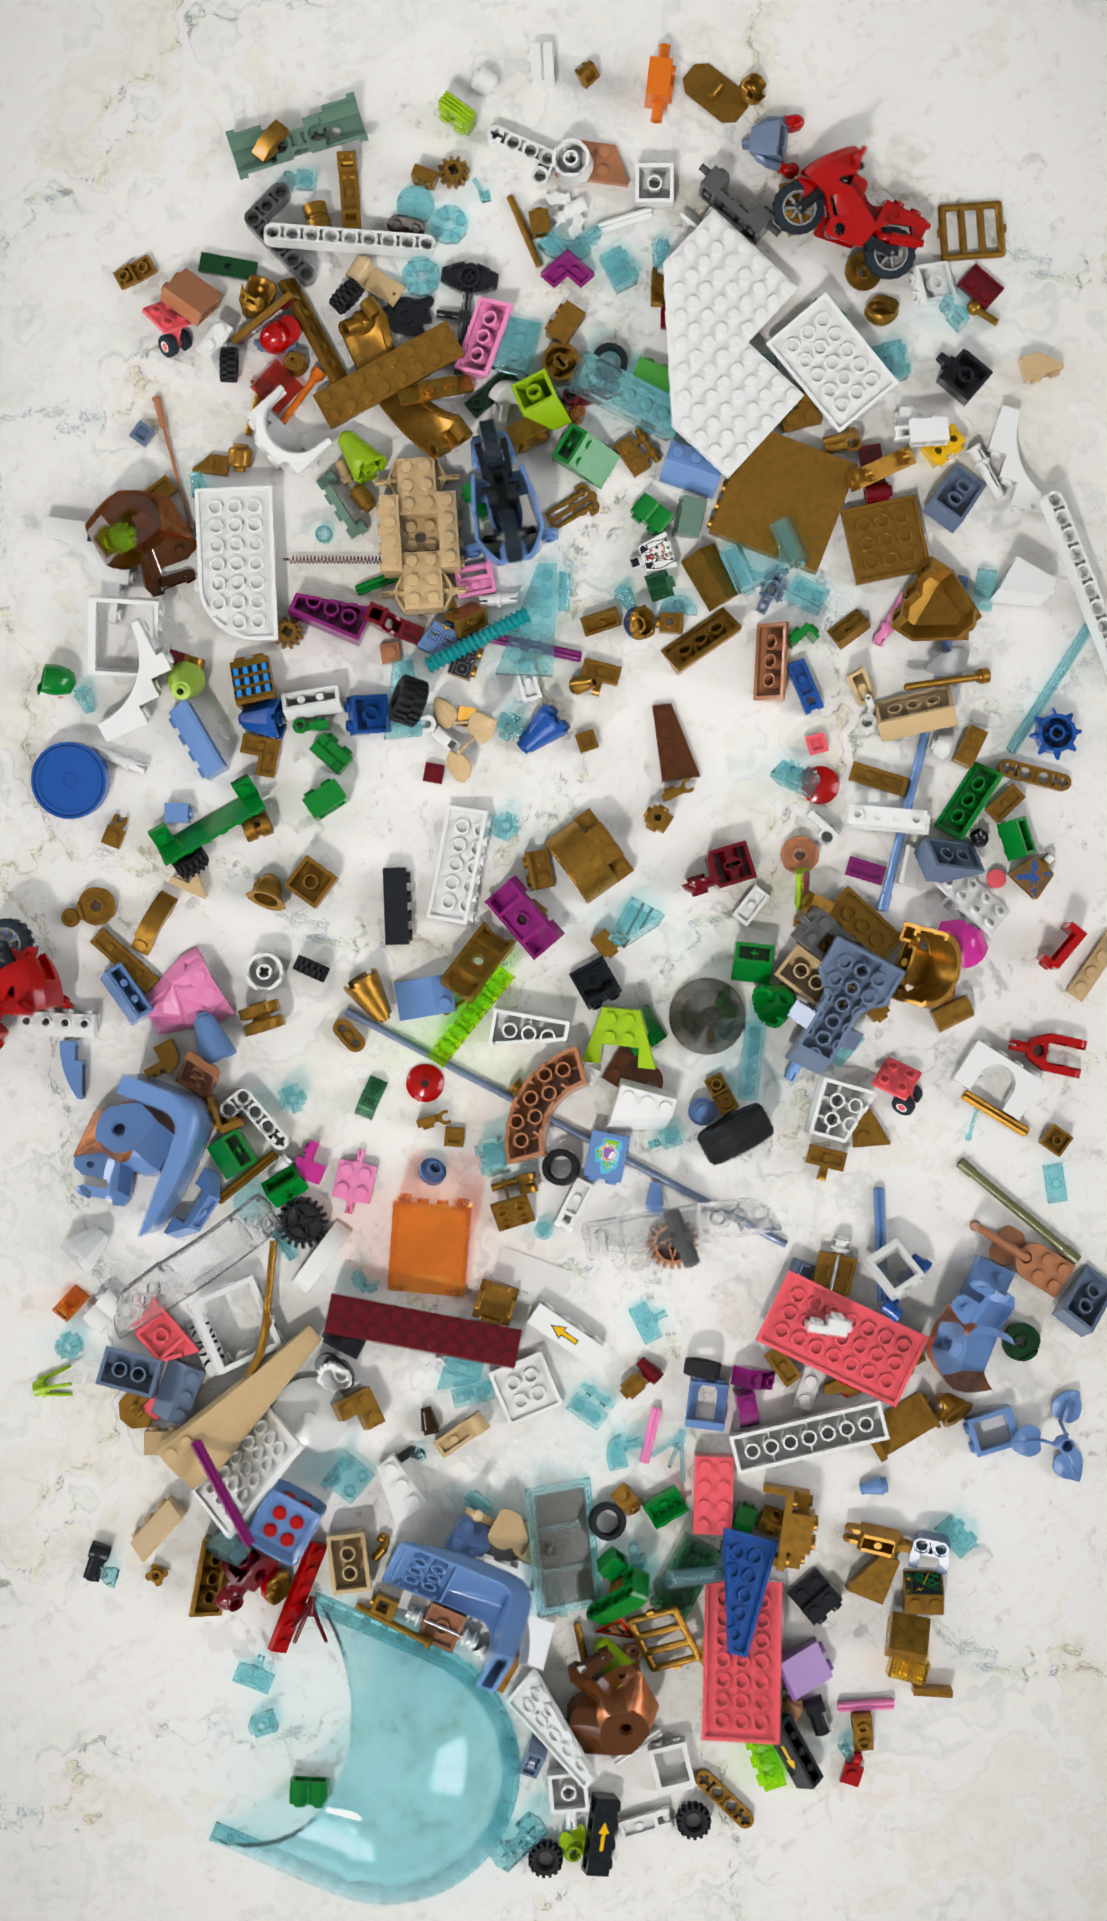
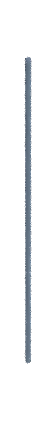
(554, 1121)

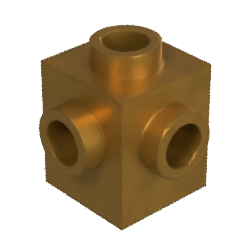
(662, 812)
(770, 1520)

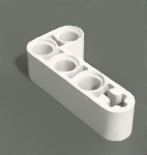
(519, 152)
(258, 1121)

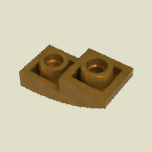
(271, 137)
(135, 273)
(721, 1094)

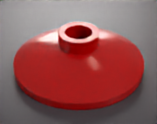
(435, 1083)

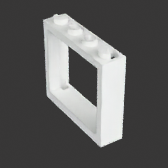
(93, 619)
(204, 1333)

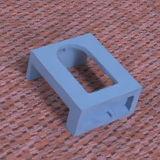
(703, 1423)

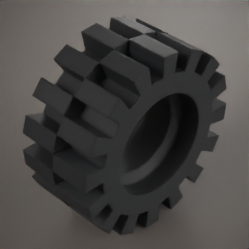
(346, 296)
(229, 364)
(192, 863)
(311, 968)
(693, 1808)
(554, 1866)

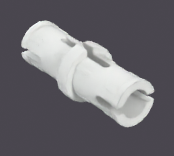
(499, 599)

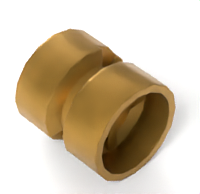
(316, 213)
(253, 832)

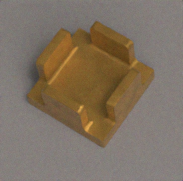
(495, 1302)

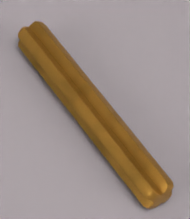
(995, 1113)
(247, 1176)

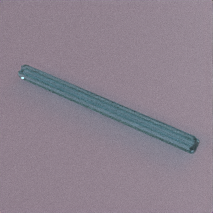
(1049, 689)

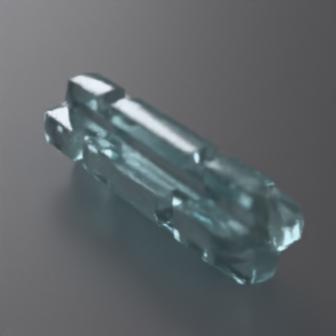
(284, 1247)

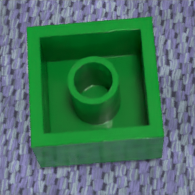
(325, 799)

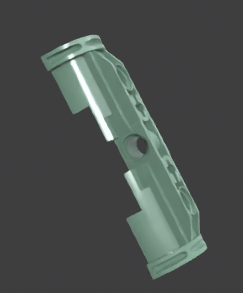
(337, 114)

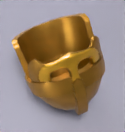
(257, 295)

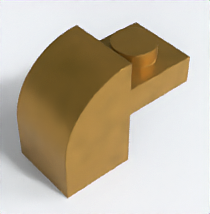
(169, 1059)

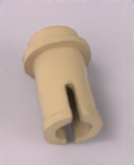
(344, 472)

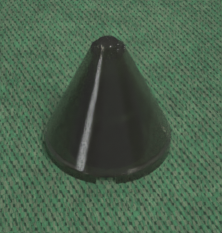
(707, 1016)

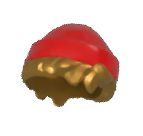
(276, 1585)

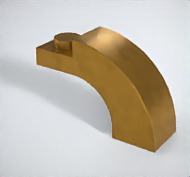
(153, 921)

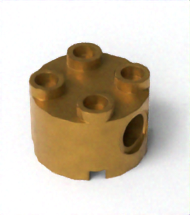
(560, 362)

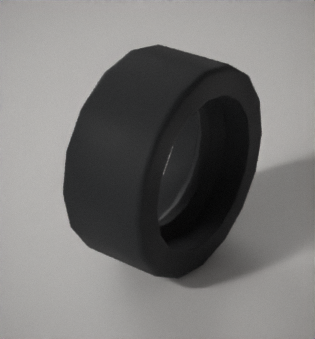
(614, 348)
(575, 1170)
(702, 1368)
(618, 1530)

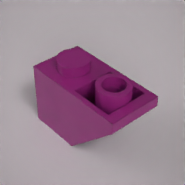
(752, 1377)

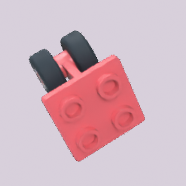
(172, 326)
(901, 1082)

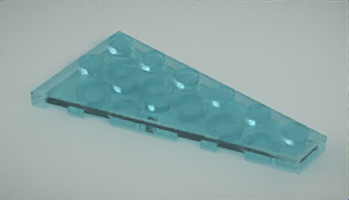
(532, 645)

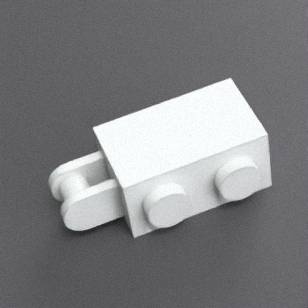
(924, 431)

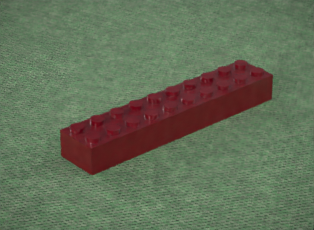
(422, 1331)

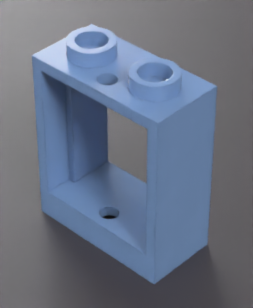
(968, 1427)

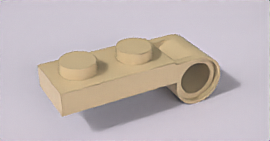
(461, 1434)

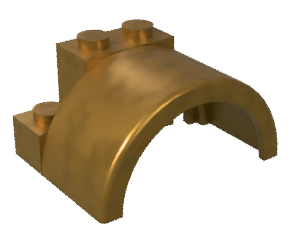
(588, 854)
(929, 971)

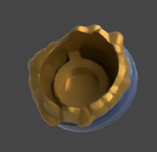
(639, 622)

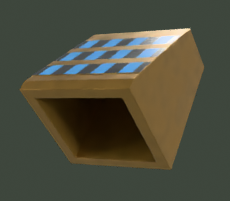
(252, 680)

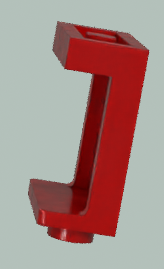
(1075, 936)

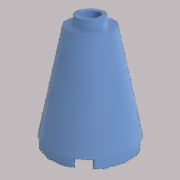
(211, 1039)

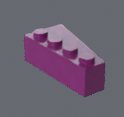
(331, 616)

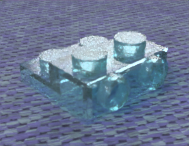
(893, 357)

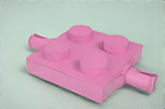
(354, 1181)

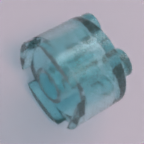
(492, 1156)

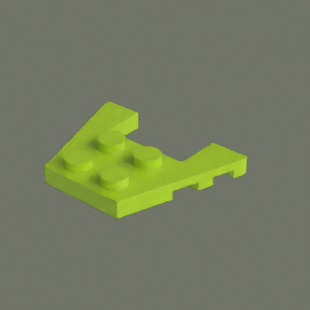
(621, 1028)

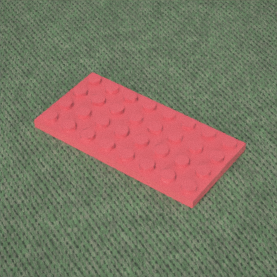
(873, 1356)
(739, 1691)

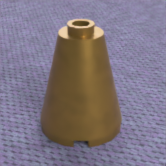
(370, 995)

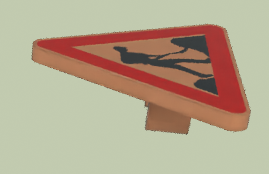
(616, 1628)

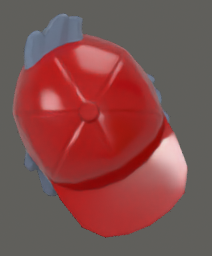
(279, 336)

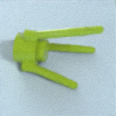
(44, 1388)

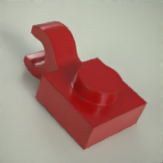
(852, 1771)

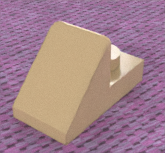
(859, 685)
(195, 885)

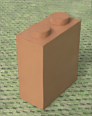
(190, 296)

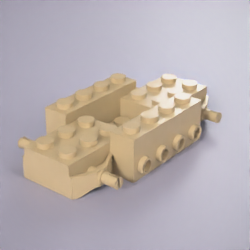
(417, 508)

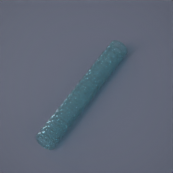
(694, 1576)

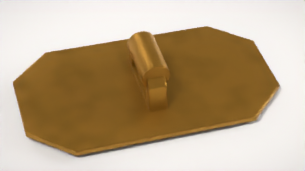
(714, 93)

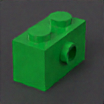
(1016, 838)
(284, 1186)

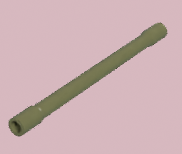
(1064, 1249)

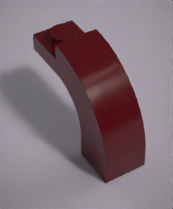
(393, 625)

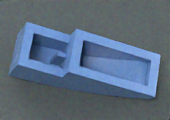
(73, 1068)

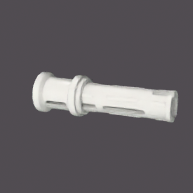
(982, 463)

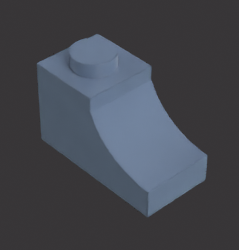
(533, 1757)

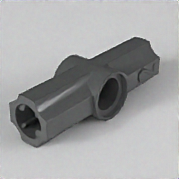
(681, 1238)

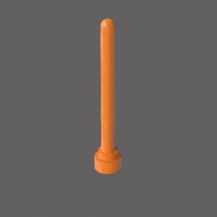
(315, 377)

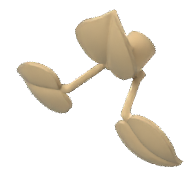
(479, 725)

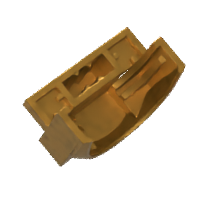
(797, 1525)

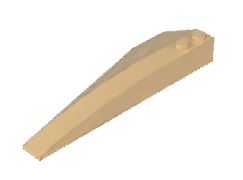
(235, 1412)

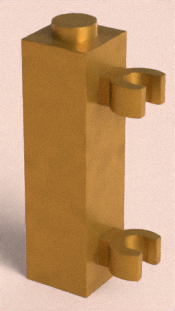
(880, 468)

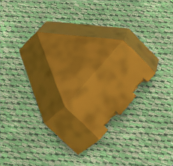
(935, 606)

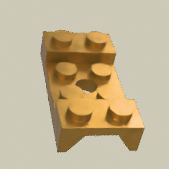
(468, 978)

